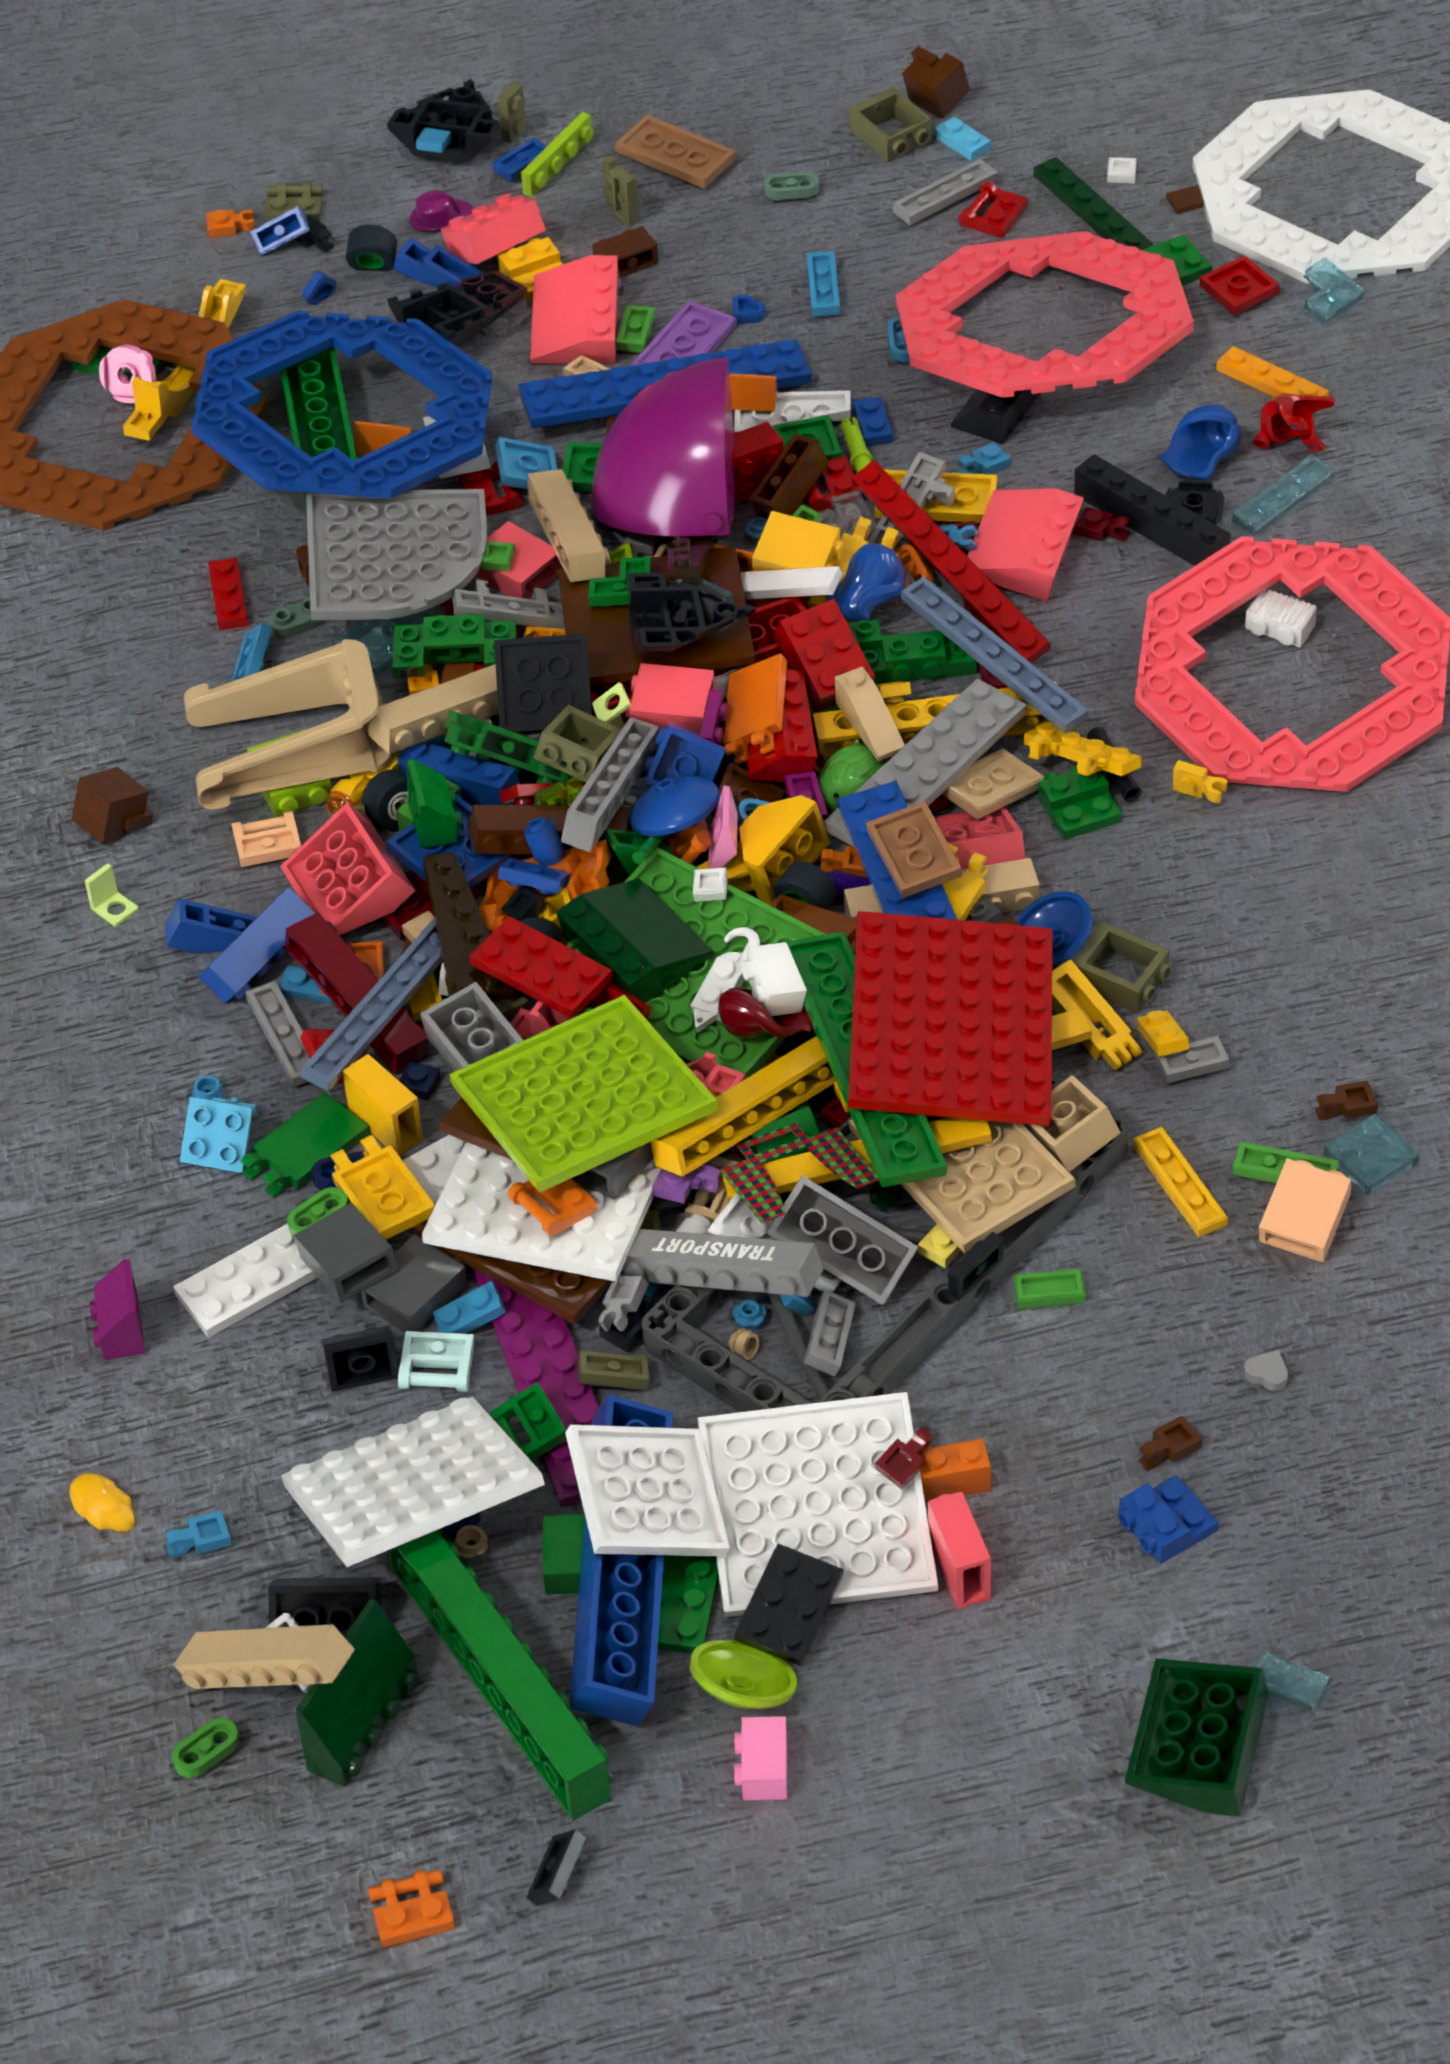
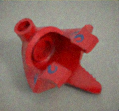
(1291, 417)

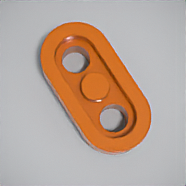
(914, 562)

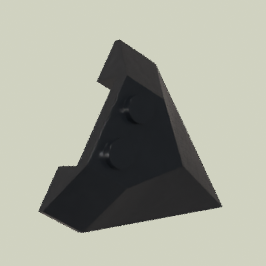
(453, 110)
(673, 615)

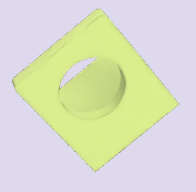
(606, 714)
(103, 894)

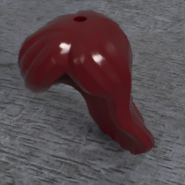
(747, 1017)

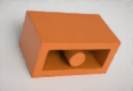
(956, 1469)

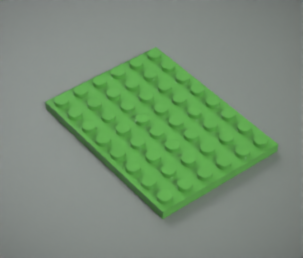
(711, 920)

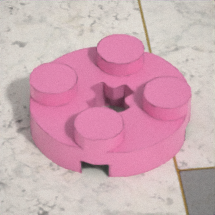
(120, 359)

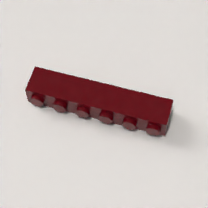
(347, 981)

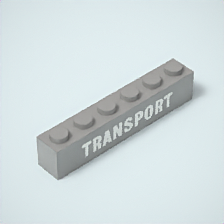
(724, 1262)

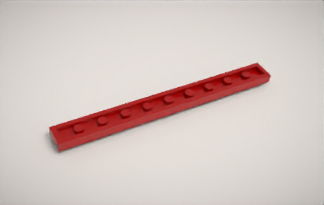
(950, 562)

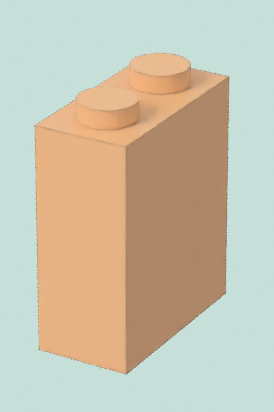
(1305, 1209)

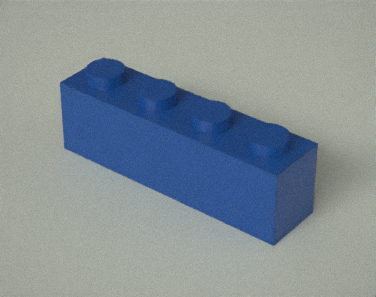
(477, 777)
(255, 947)

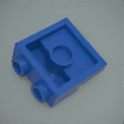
(682, 754)
(1166, 1518)

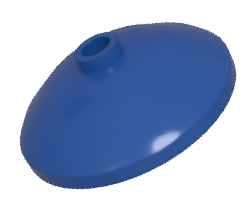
(673, 805)
(1069, 919)

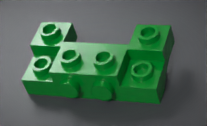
(448, 641)
(910, 654)
(498, 743)

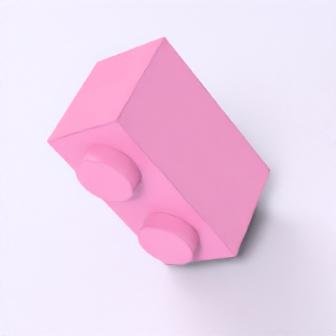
(762, 1759)

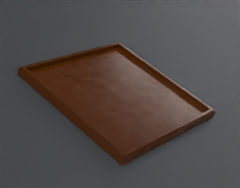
(610, 637)

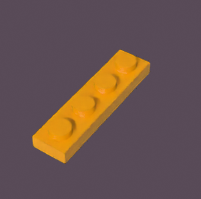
(1265, 375)

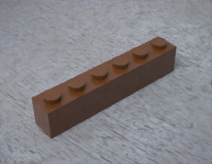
(502, 827)

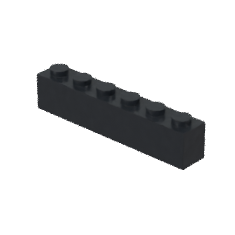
(1148, 511)

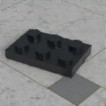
(789, 1604)

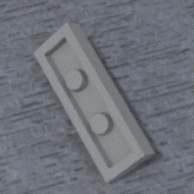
(829, 1333)

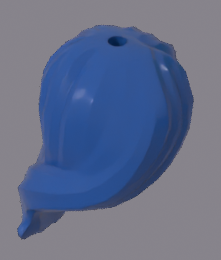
(1202, 441)
(871, 578)

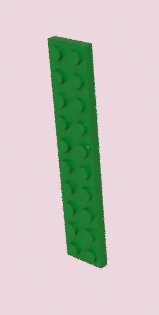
(896, 1143)

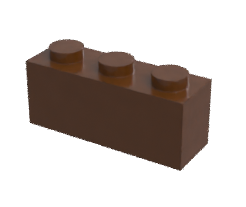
(789, 477)

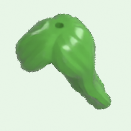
(846, 773)

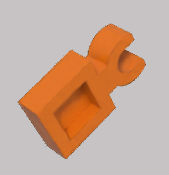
(225, 222)

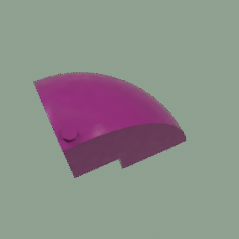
(671, 457)

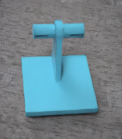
(217, 1132)

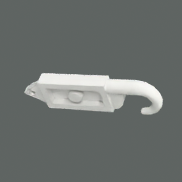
(723, 975)

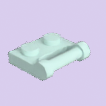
(436, 1351)

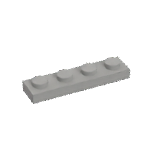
(944, 192)
(280, 1028)

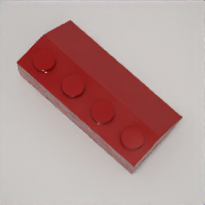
(794, 745)

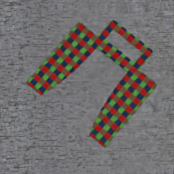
(758, 1189)

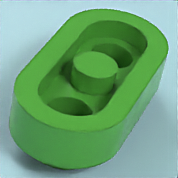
(316, 1208)
(204, 1749)

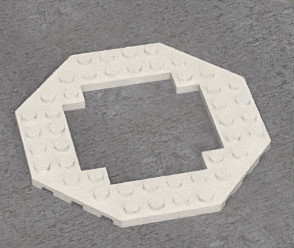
(1268, 126)

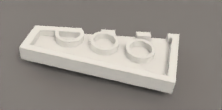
(798, 406)
(740, 1221)

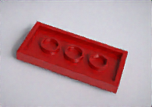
(541, 967)

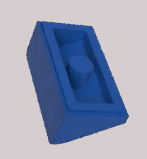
(280, 230)

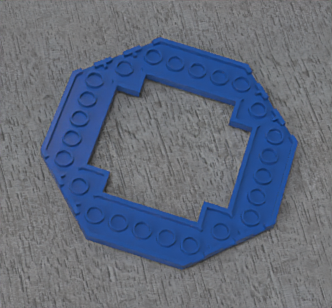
(278, 464)

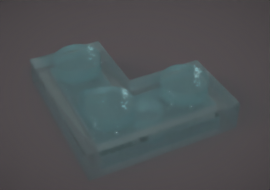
(1335, 291)

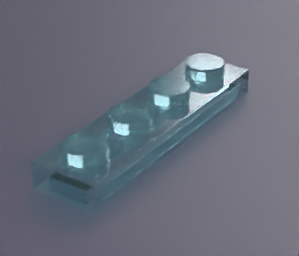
(1283, 495)

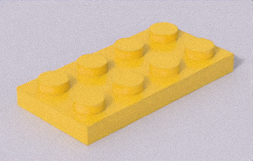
(971, 499)

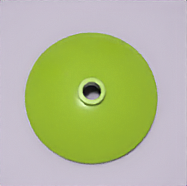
(742, 1675)

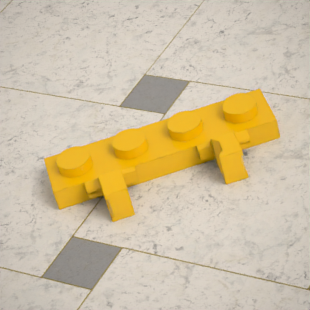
(1089, 754)

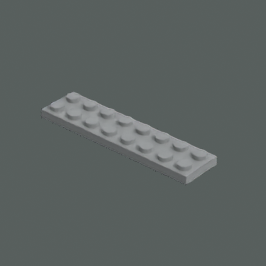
(943, 748)

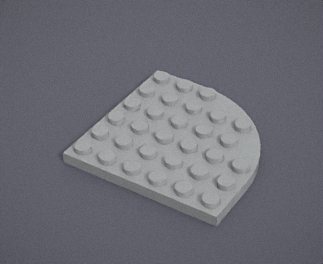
(392, 553)

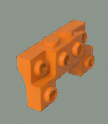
(585, 871)

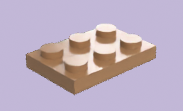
(913, 849)

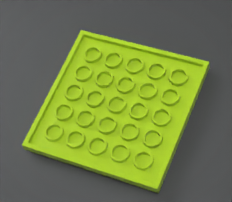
(583, 1093)

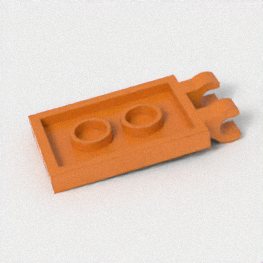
(755, 706)

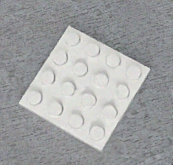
(647, 1491)

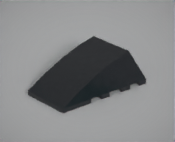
(461, 309)

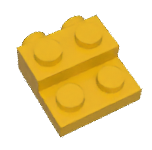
(528, 260)

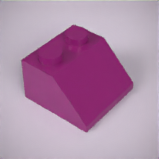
(117, 1314)

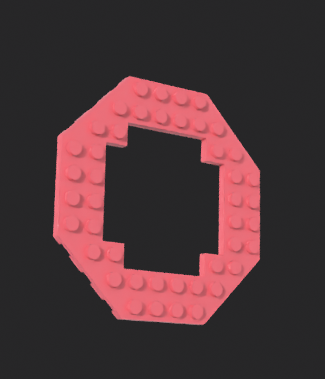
(1154, 294)
(1351, 749)

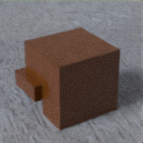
(934, 82)
(110, 803)

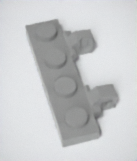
(923, 485)
(524, 611)

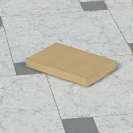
(993, 784)

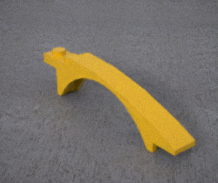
(163, 399)

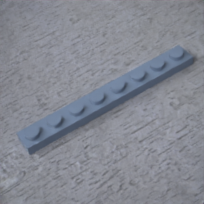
(995, 655)
(374, 1010)

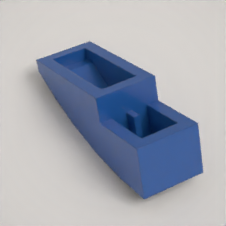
(432, 266)

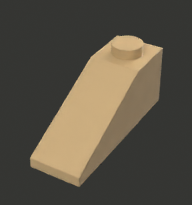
(867, 713)

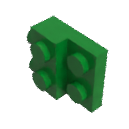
(1078, 802)

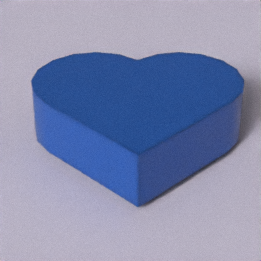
(319, 287)
(748, 310)

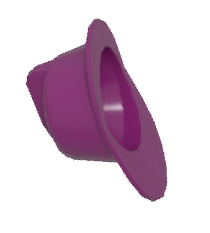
(436, 209)

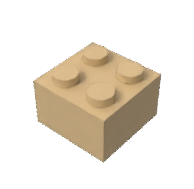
(1077, 1124)

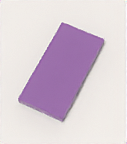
(689, 333)

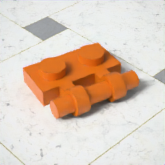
(413, 1917)

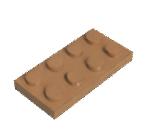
(675, 151)

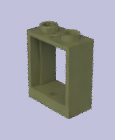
(891, 103)
(566, 741)
(1113, 988)

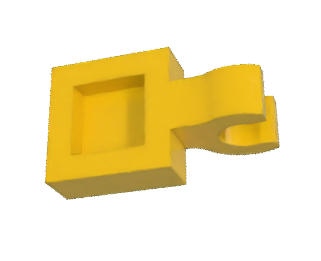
(1195, 782)

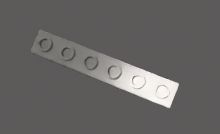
(609, 784)

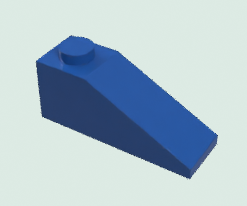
(203, 927)

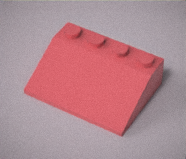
(576, 311)
(1025, 538)
(993, 836)
(347, 872)

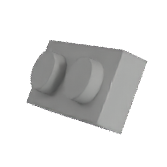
(1201, 1058)

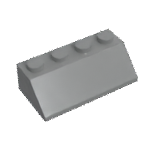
(845, 1238)

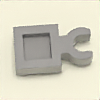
(620, 1299)

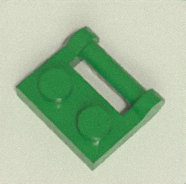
(536, 1417)

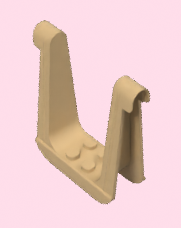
(323, 752)

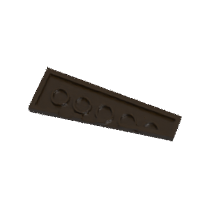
(688, 555)
(458, 926)

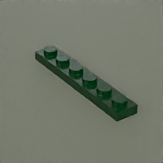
(1088, 204)

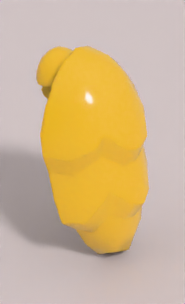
(102, 1502)

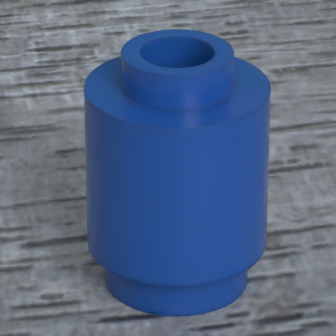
(544, 841)

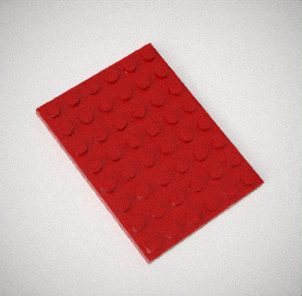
(952, 1019)

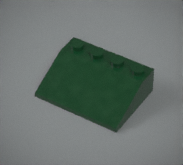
(633, 936)
(348, 1716)
(1199, 1734)

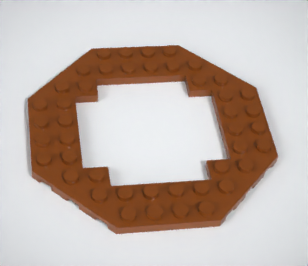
(84, 496)

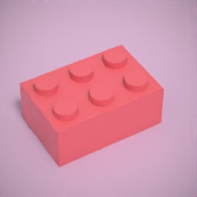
(493, 228)

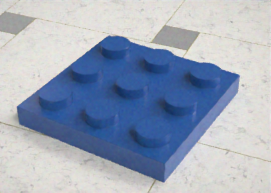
(474, 866)

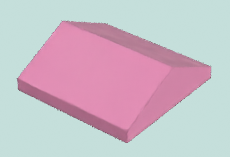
(723, 831)

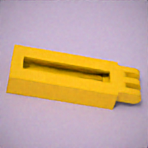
(1075, 991)

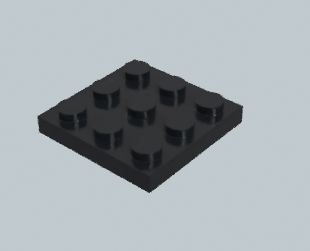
(540, 679)

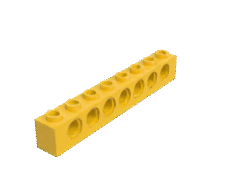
(910, 717)

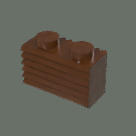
(633, 247)

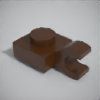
(1350, 1099)
(1171, 1440)

